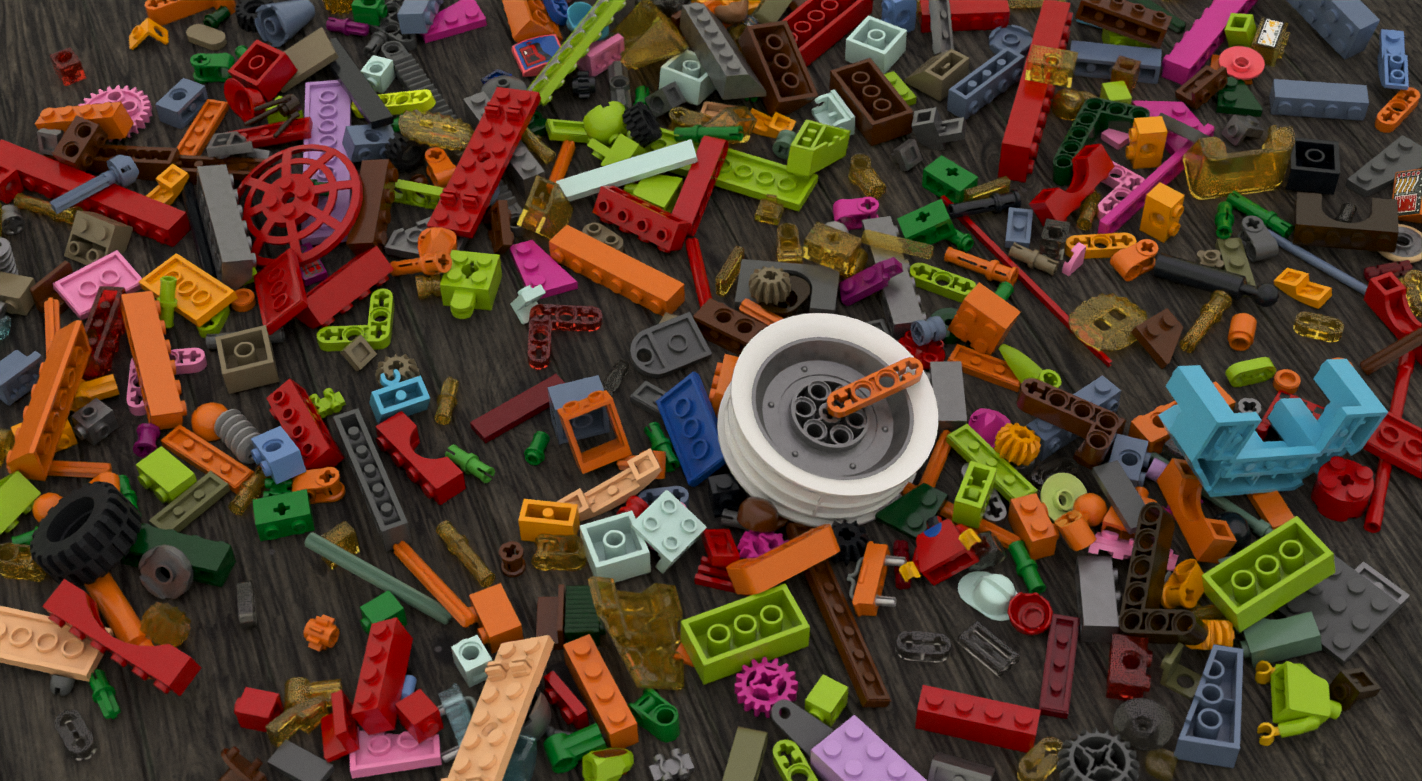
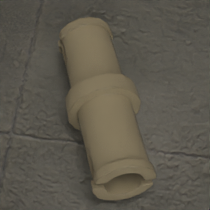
(1033, 259)

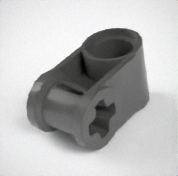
(1257, 239)

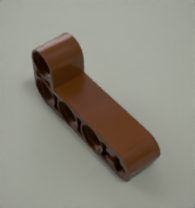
(1071, 414)

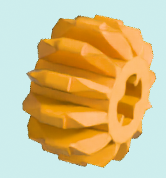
(1017, 444)
(1219, 633)

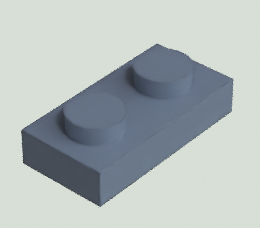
(1018, 227)

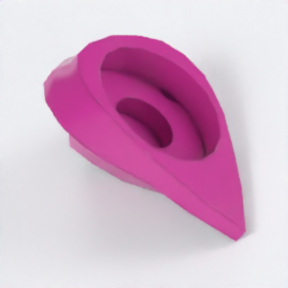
(987, 424)

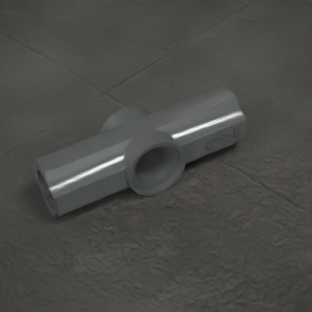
(619, 84)

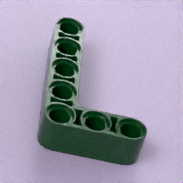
(1093, 116)

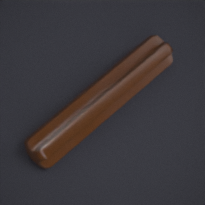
(1392, 352)

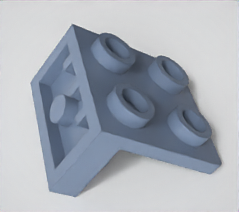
(18, 375)

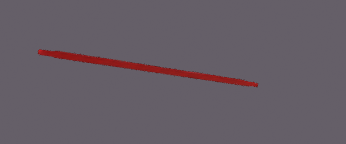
(1023, 278)

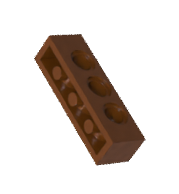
(726, 326)

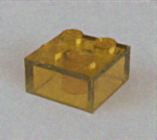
(344, 537)

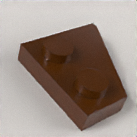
(499, 220)

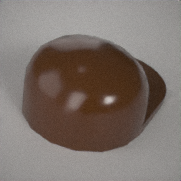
(759, 515)

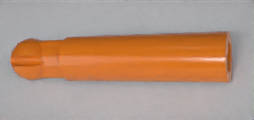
(117, 611)

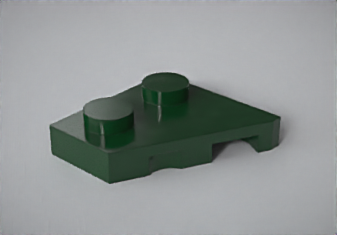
(912, 510)

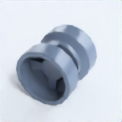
(930, 330)

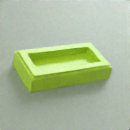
(566, 130)

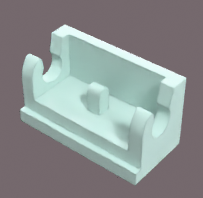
(834, 112)

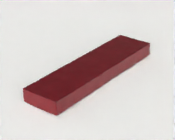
(514, 410)
(1059, 666)

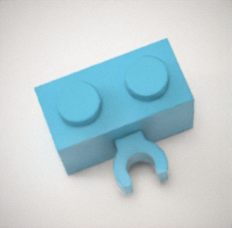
(399, 396)

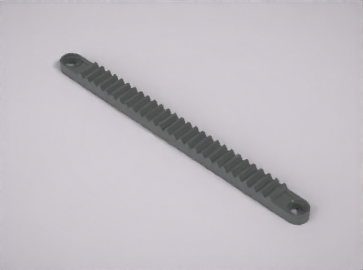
(413, 79)

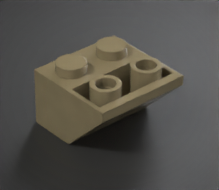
(940, 74)
(96, 237)

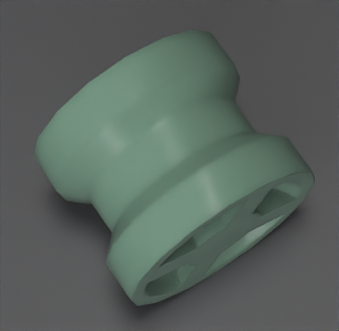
(783, 142)

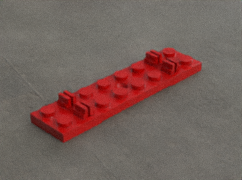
(484, 161)

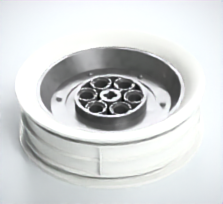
(771, 442)

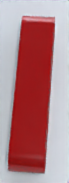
(701, 181)

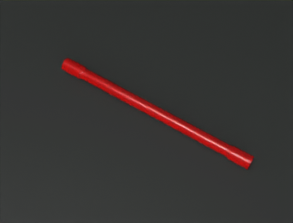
(1375, 510)

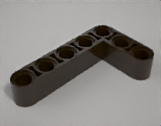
(1151, 584)

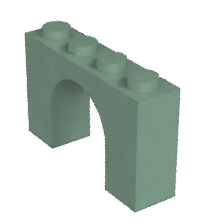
(1280, 638)

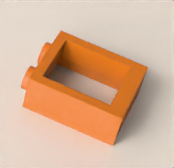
(604, 453)

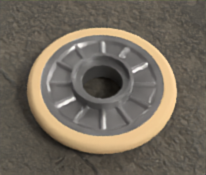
(1412, 251)

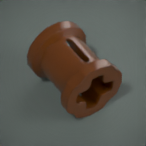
(516, 561)

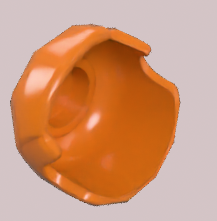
(205, 418)

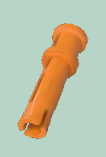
(427, 264)
(993, 267)

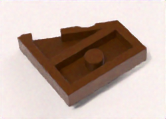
(1159, 336)

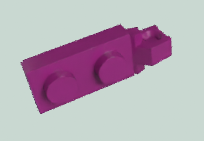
(869, 280)

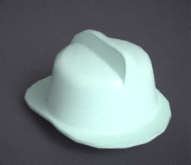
(987, 593)

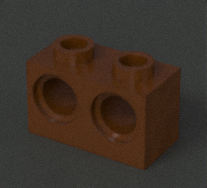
(80, 144)

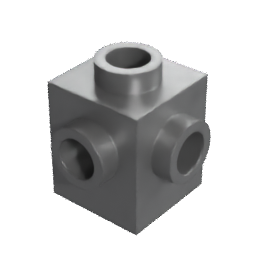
(94, 421)

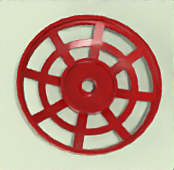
(304, 204)

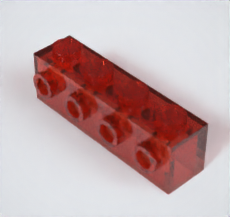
(104, 331)

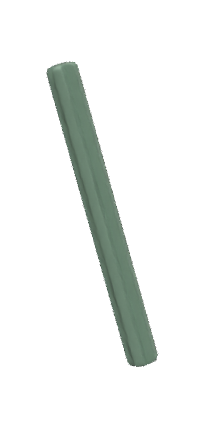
(377, 577)

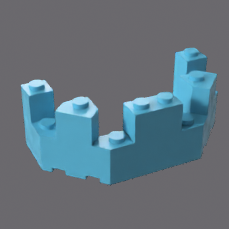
(1234, 459)

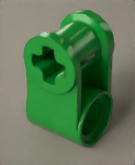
(213, 67)
(652, 711)

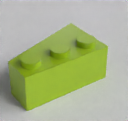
(816, 148)

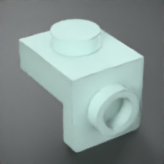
(525, 301)

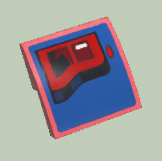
(535, 53)

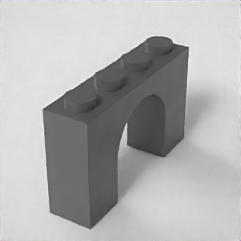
(821, 279)

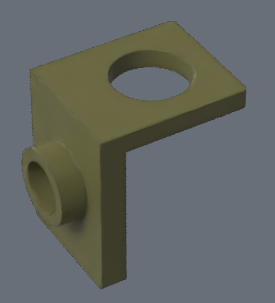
(1173, 670)

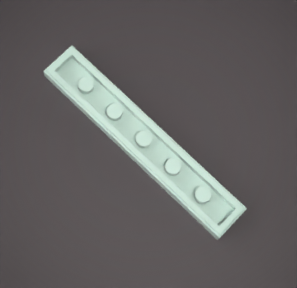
(629, 170)

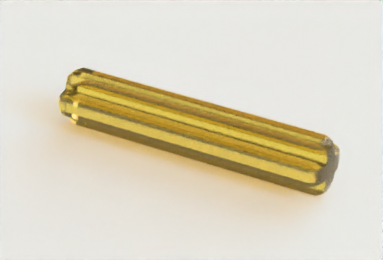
(897, 244)

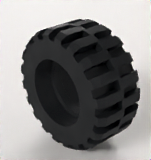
(86, 534)

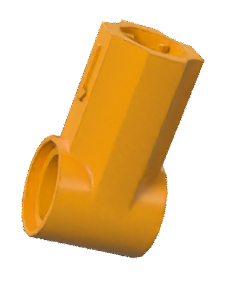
(97, 388)

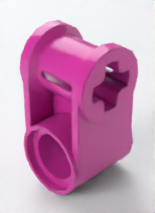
(853, 211)

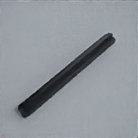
(197, 229)

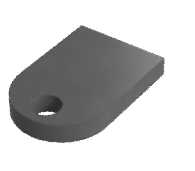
(671, 347)

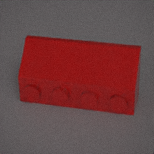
(345, 286)

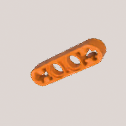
(877, 391)

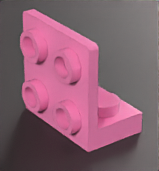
(601, 55)

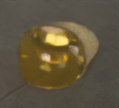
(1068, 102)

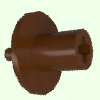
(240, 768)

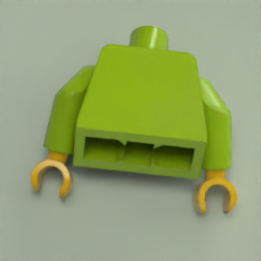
(1298, 700)

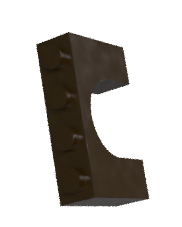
(1317, 229)

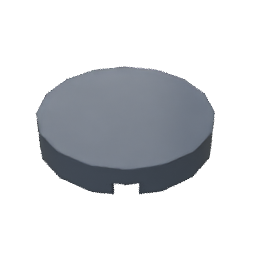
(1012, 37)

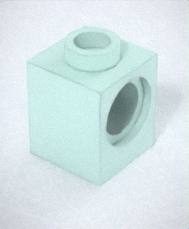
(379, 73)
(471, 670)

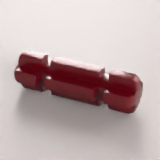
(1400, 268)
(901, 549)

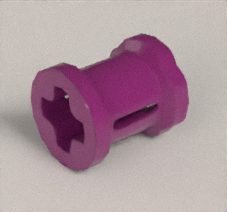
(146, 440)

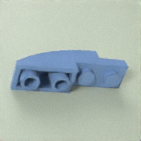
(1392, 60)

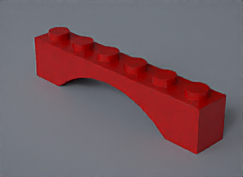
(163, 663)

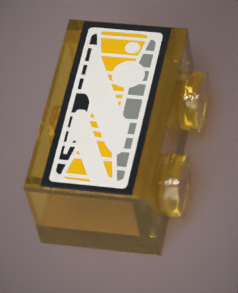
(1270, 40)

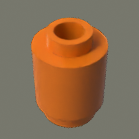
(1242, 331)

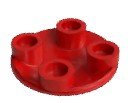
(926, 353)

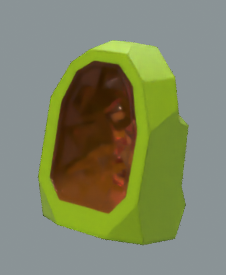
(606, 764)

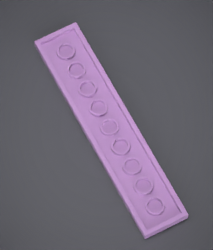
(331, 113)

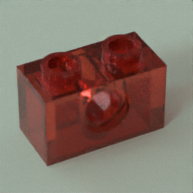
(1131, 653)

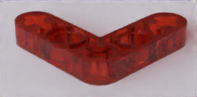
(546, 326)

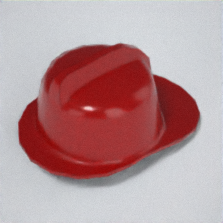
(243, 99)

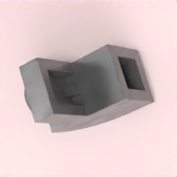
(934, 132)

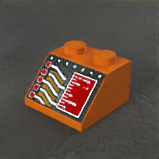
(1408, 193)

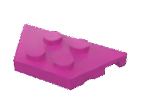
(1176, 110)

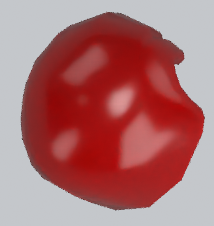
(1030, 613)

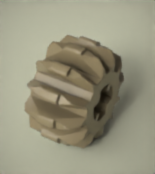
(769, 285)
(406, 367)

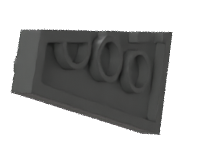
(1381, 170)

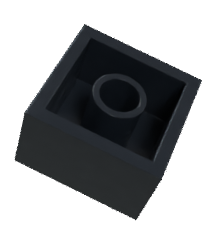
(1313, 166)

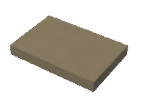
(310, 56)

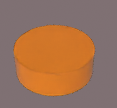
(245, 300)
(1286, 381)

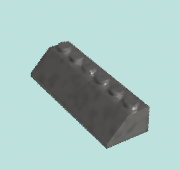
(718, 53)
(224, 226)

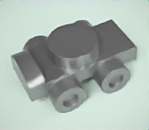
(670, 770)

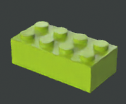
(1268, 573)
(744, 630)

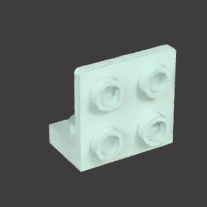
(668, 529)

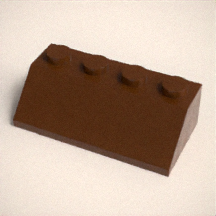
(778, 66)

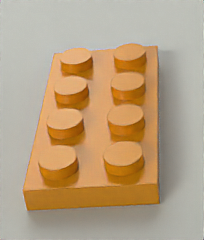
(197, 292)

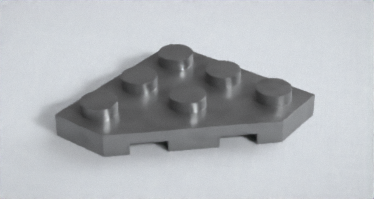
(405, 242)

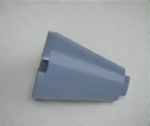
(283, 20)

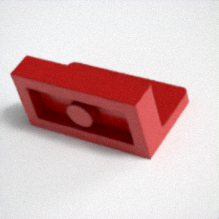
(339, 729)

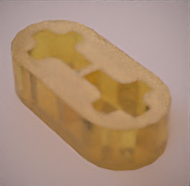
(1413, 292)
(1318, 326)
(1036, 757)

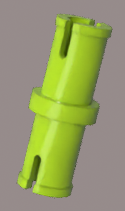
(167, 299)

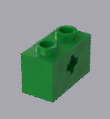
(948, 179)
(927, 223)
(283, 515)

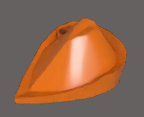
(436, 239)

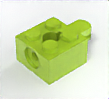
(471, 286)

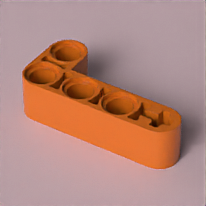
(168, 11)
(761, 573)

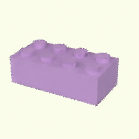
(859, 755)

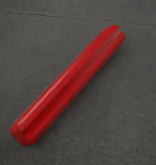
(698, 271)

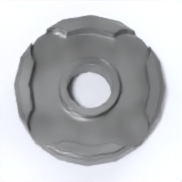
(175, 562)

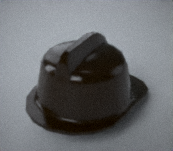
(799, 292)

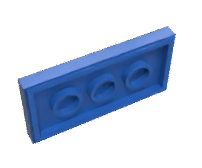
(692, 428)

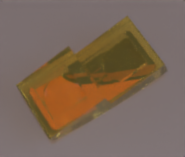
(302, 716)

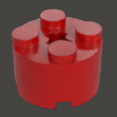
(1342, 489)

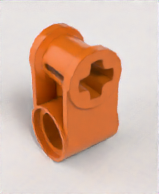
(439, 166)
(1135, 259)
(319, 484)

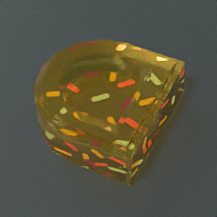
(1161, 764)

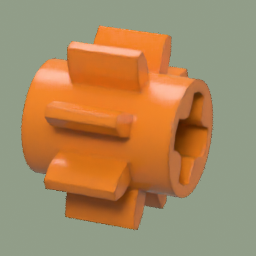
(321, 633)

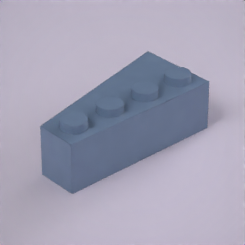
(1214, 718)

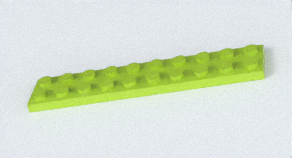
(749, 174)

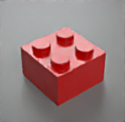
(263, 69)

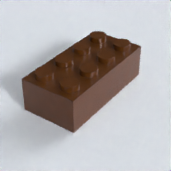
(873, 100)

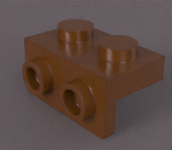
(1202, 86)

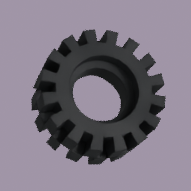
(246, 13)
(642, 124)
(409, 160)

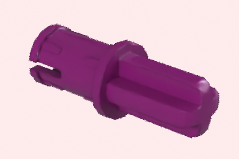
(347, 26)

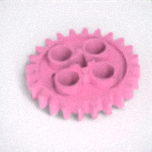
(135, 103)

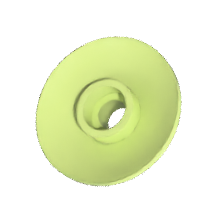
(1061, 486)

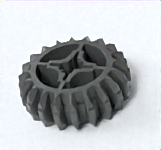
(1092, 750)

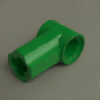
(566, 750)

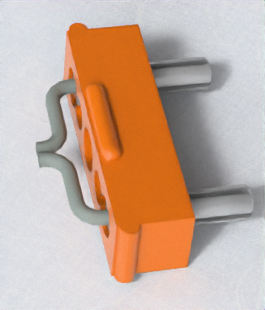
(872, 579)

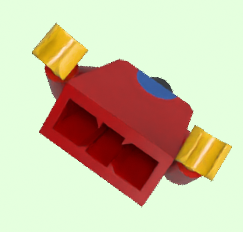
(941, 551)

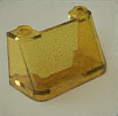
(648, 37)
(1216, 173)

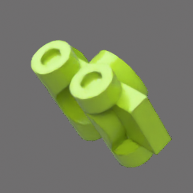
(329, 404)

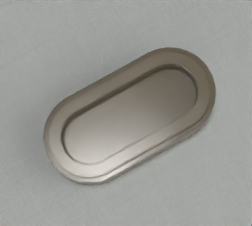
(206, 37)

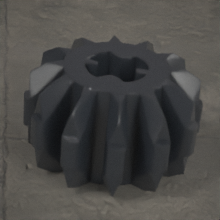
(851, 541)

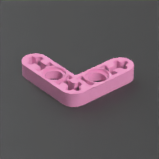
(1121, 188)
(188, 366)

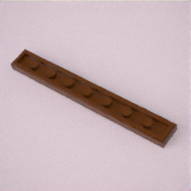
(844, 629)

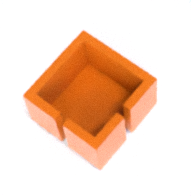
(983, 320)

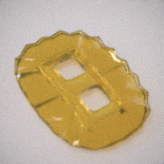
(411, 123)
(1097, 309)

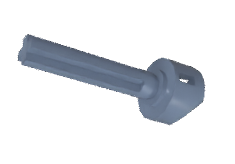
(99, 183)

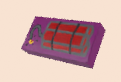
(314, 271)

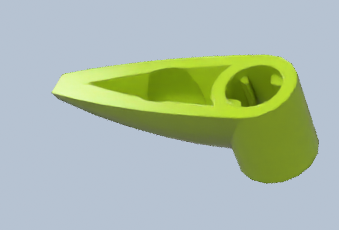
(1025, 368)

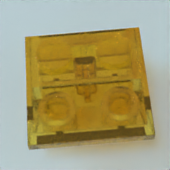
(545, 208)

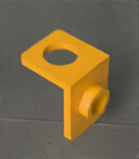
(146, 28)

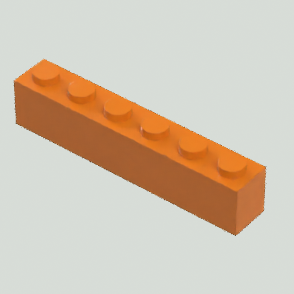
(616, 271)
(152, 360)

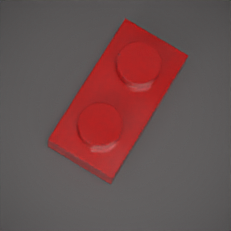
(720, 547)
(570, 707)

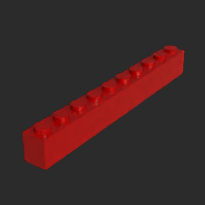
(54, 179)

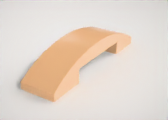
(618, 489)

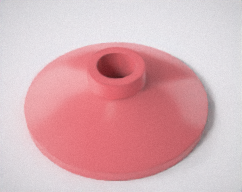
(1242, 62)

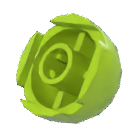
(605, 123)

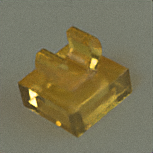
(769, 210)

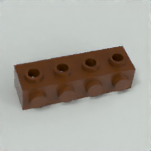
(1126, 19)
(378, 195)

